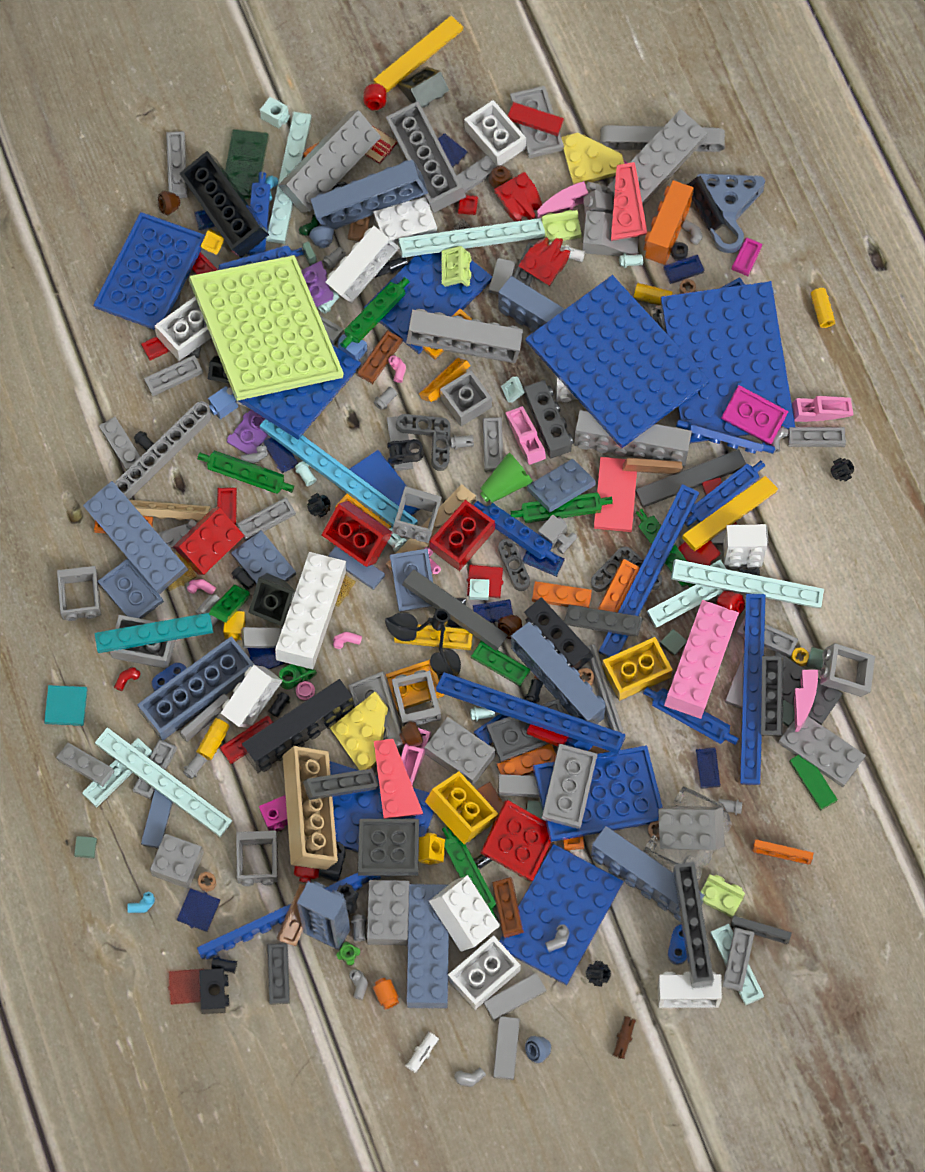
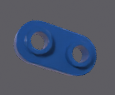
(167, 674)
(677, 943)

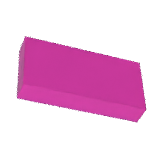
(747, 256)

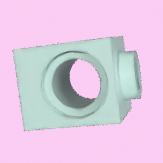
(272, 106)

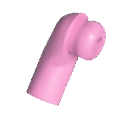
(399, 368)
(435, 568)
(199, 584)
(346, 637)

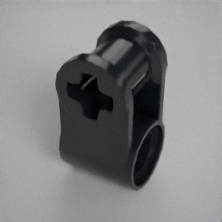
(403, 451)
(333, 872)

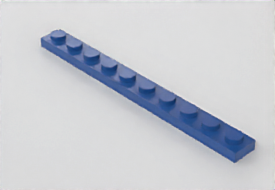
(652, 564)
(752, 689)
(531, 713)
(266, 922)

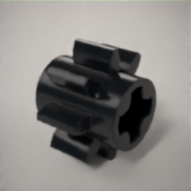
(842, 469)
(319, 505)
(598, 973)

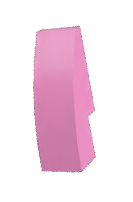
(564, 200)
(821, 408)
(526, 435)
(804, 697)
(413, 755)

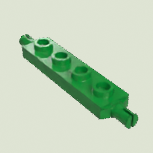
(374, 312)
(245, 472)
(578, 506)
(650, 528)
(466, 866)

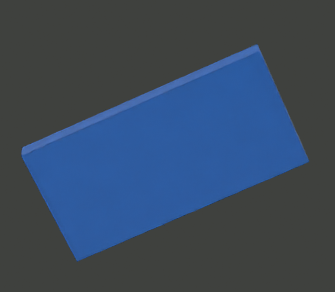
(382, 477)

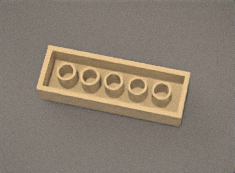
(309, 821)

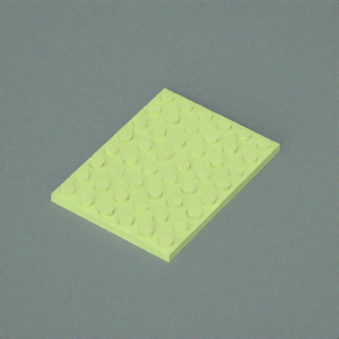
(265, 327)

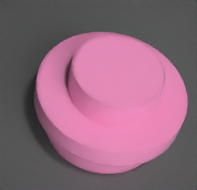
(305, 690)

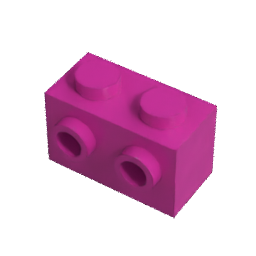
(275, 814)

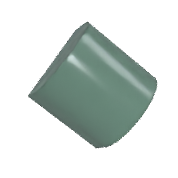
(815, 658)

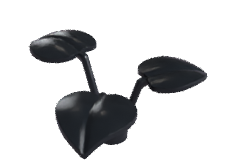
(404, 628)

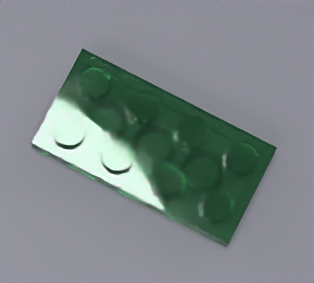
(246, 159)

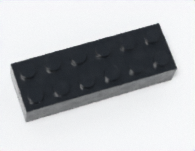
(224, 204)
(298, 726)

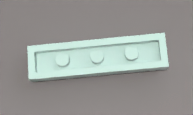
(681, 603)
(97, 794)
(723, 938)

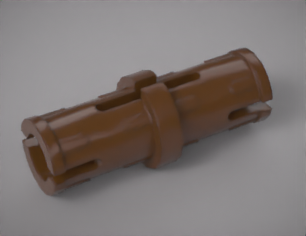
(624, 1037)

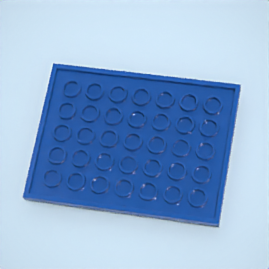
(733, 342)
(617, 361)

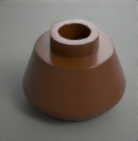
(499, 176)
(168, 202)
(510, 624)
(411, 734)

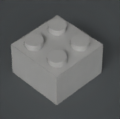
(466, 398)
(176, 861)

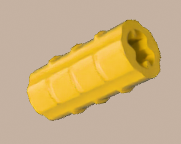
(650, 294)
(822, 307)
(213, 739)

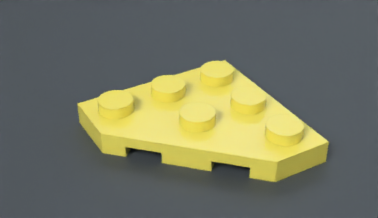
(589, 159)
(360, 730)

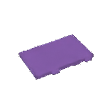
(316, 280)
(248, 433)

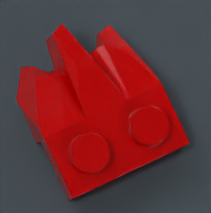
(519, 197)
(545, 260)

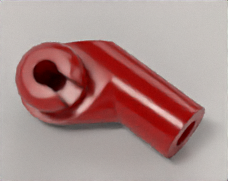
(126, 675)

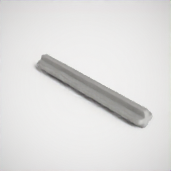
(604, 690)

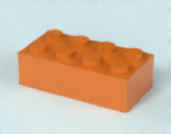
(668, 222)

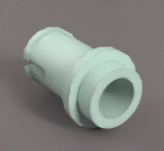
(630, 260)
(326, 307)
(305, 473)
(481, 713)

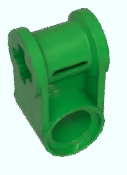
(298, 674)

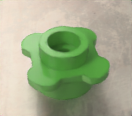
(347, 947)

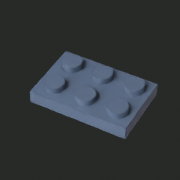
(561, 485)
(262, 557)
(402, 566)
(130, 590)

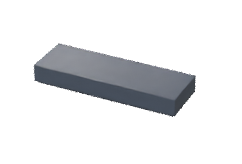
(368, 575)
(156, 820)

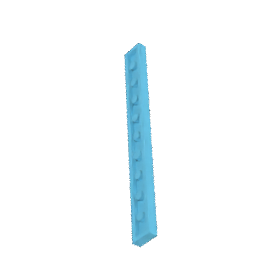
(338, 474)

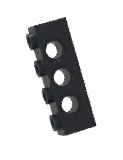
(541, 610)

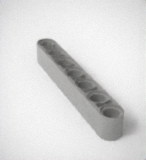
(639, 136)
(165, 442)

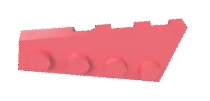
(628, 208)
(395, 786)

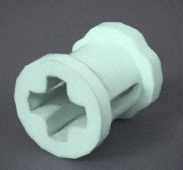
(397, 543)

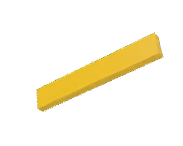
(419, 53)
(729, 513)

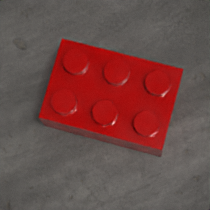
(357, 533)
(462, 535)
(208, 541)

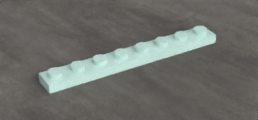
(293, 156)
(471, 237)
(747, 583)
(163, 782)

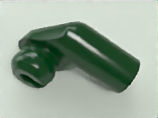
(306, 229)

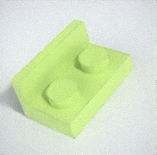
(562, 225)
(456, 266)
(722, 895)

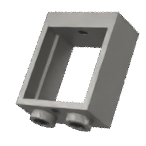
(418, 500)
(78, 575)
(864, 671)
(419, 717)
(257, 838)

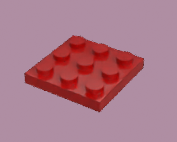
(517, 841)

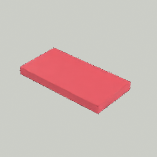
(621, 487)

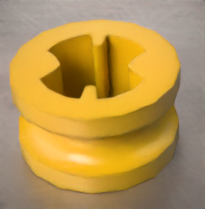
(802, 651)

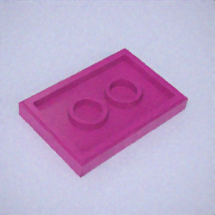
(754, 415)

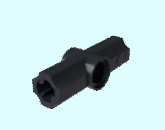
(350, 897)

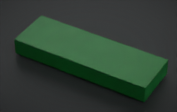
(229, 603)
(500, 663)
(814, 782)

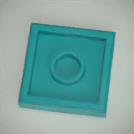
(66, 705)

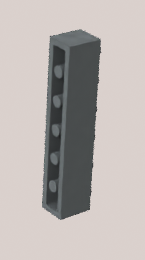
(693, 925)

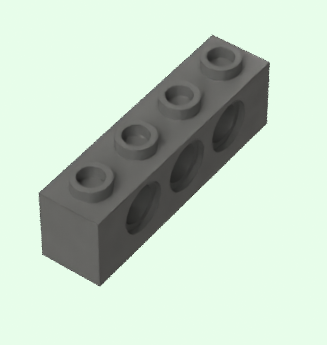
(554, 445)
(772, 696)

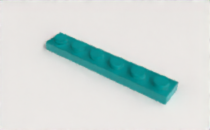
(153, 633)

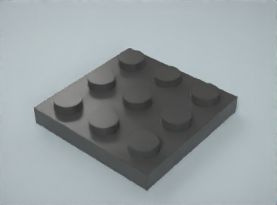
(388, 847)

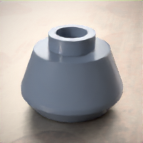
(322, 236)
(537, 1048)

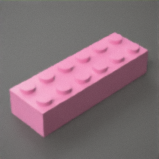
(701, 659)

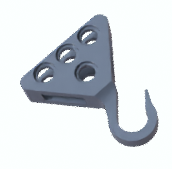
(741, 198)

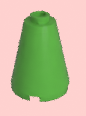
(505, 479)

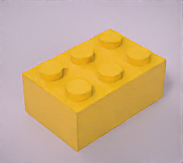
(637, 668)
(461, 807)

